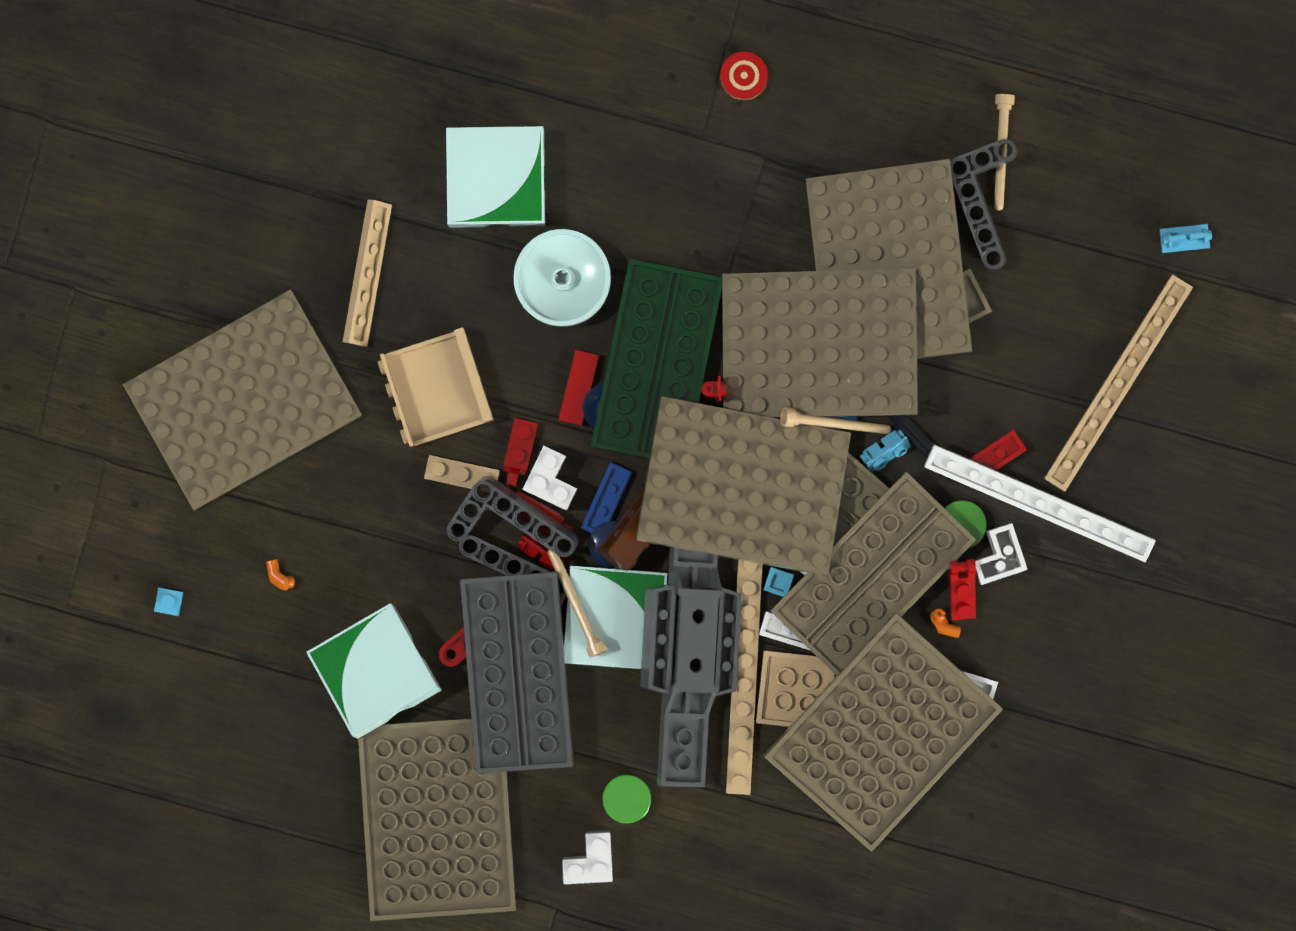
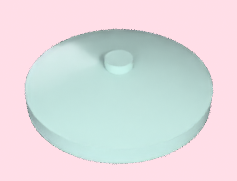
(562, 277)

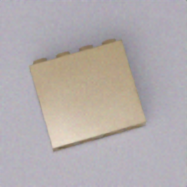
(435, 388)

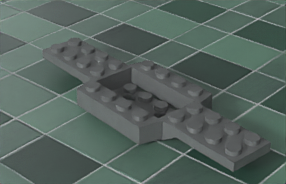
(712, 641)

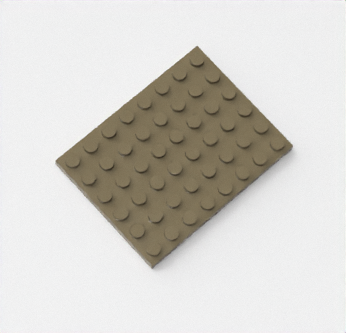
(898, 222)
(821, 342)
(242, 400)
(743, 486)
(883, 731)
(433, 823)

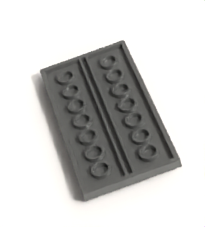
(516, 672)

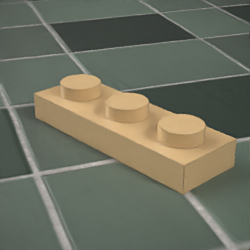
(458, 473)

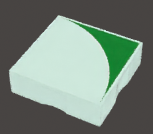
(495, 176)
(616, 612)
(373, 671)

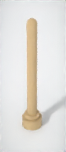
(1004, 104)
(791, 417)
(594, 645)

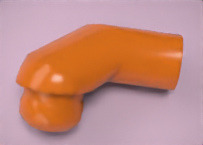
(278, 579)
(941, 624)

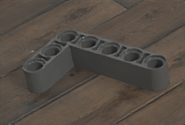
(978, 199)
(512, 515)
(504, 558)

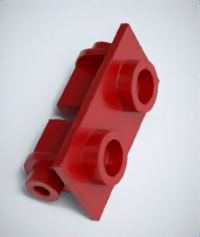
(714, 389)
(533, 547)

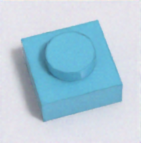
(778, 582)
(168, 601)

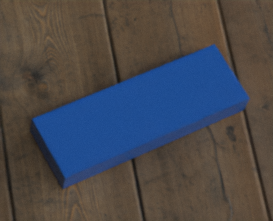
(607, 497)

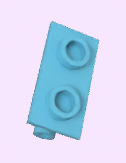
(1185, 238)
(895, 446)

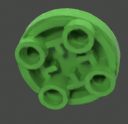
(970, 517)
(626, 798)

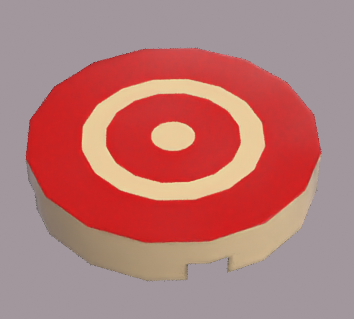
(744, 75)

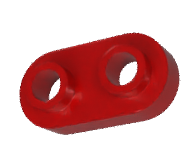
(457, 644)

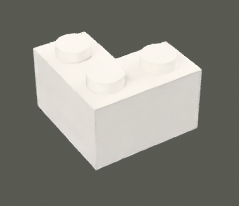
(543, 480)
(1006, 556)
(594, 866)

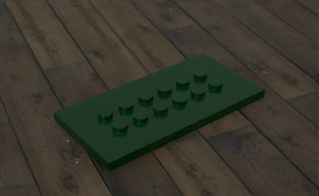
(655, 352)

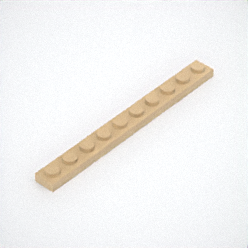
(1118, 383)
(743, 699)

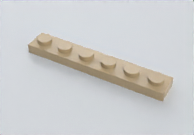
(367, 273)

